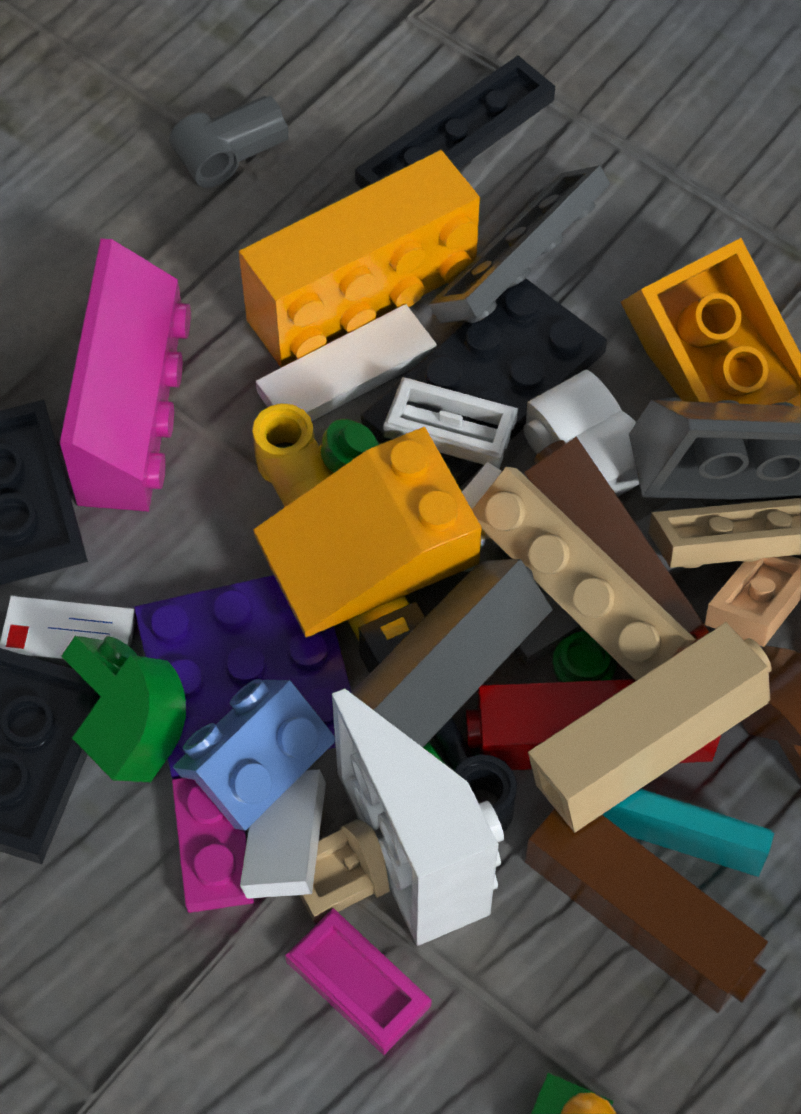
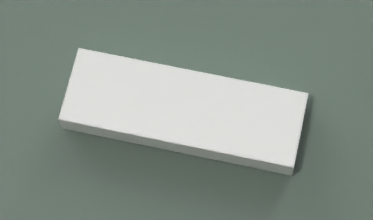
(350, 365)

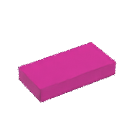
(358, 981)

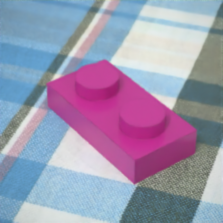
(209, 851)

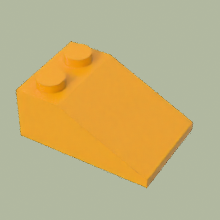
(718, 332)
(371, 533)

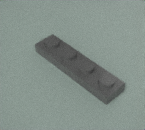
(511, 253)

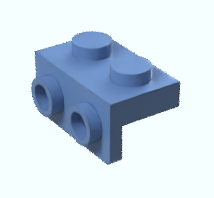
(255, 750)

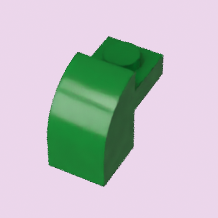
(138, 709)

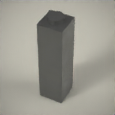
(455, 648)

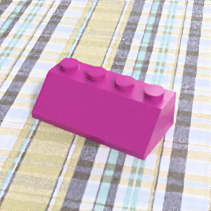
(124, 382)

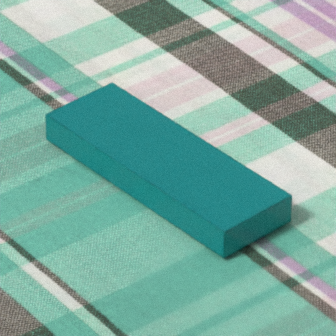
(693, 831)

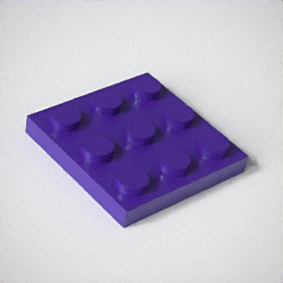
(233, 637)

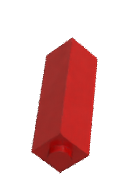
(522, 716)

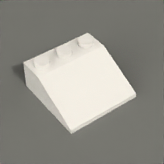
(426, 819)

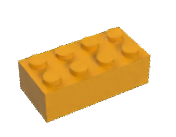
(360, 258)

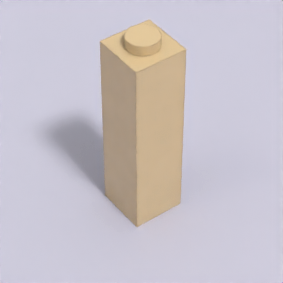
(651, 725)

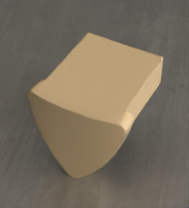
(346, 870)

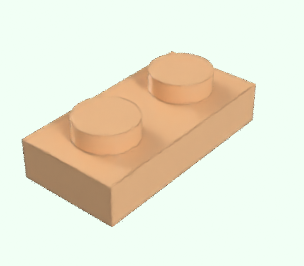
(757, 598)

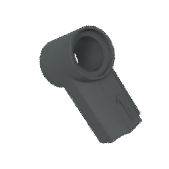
(217, 145)

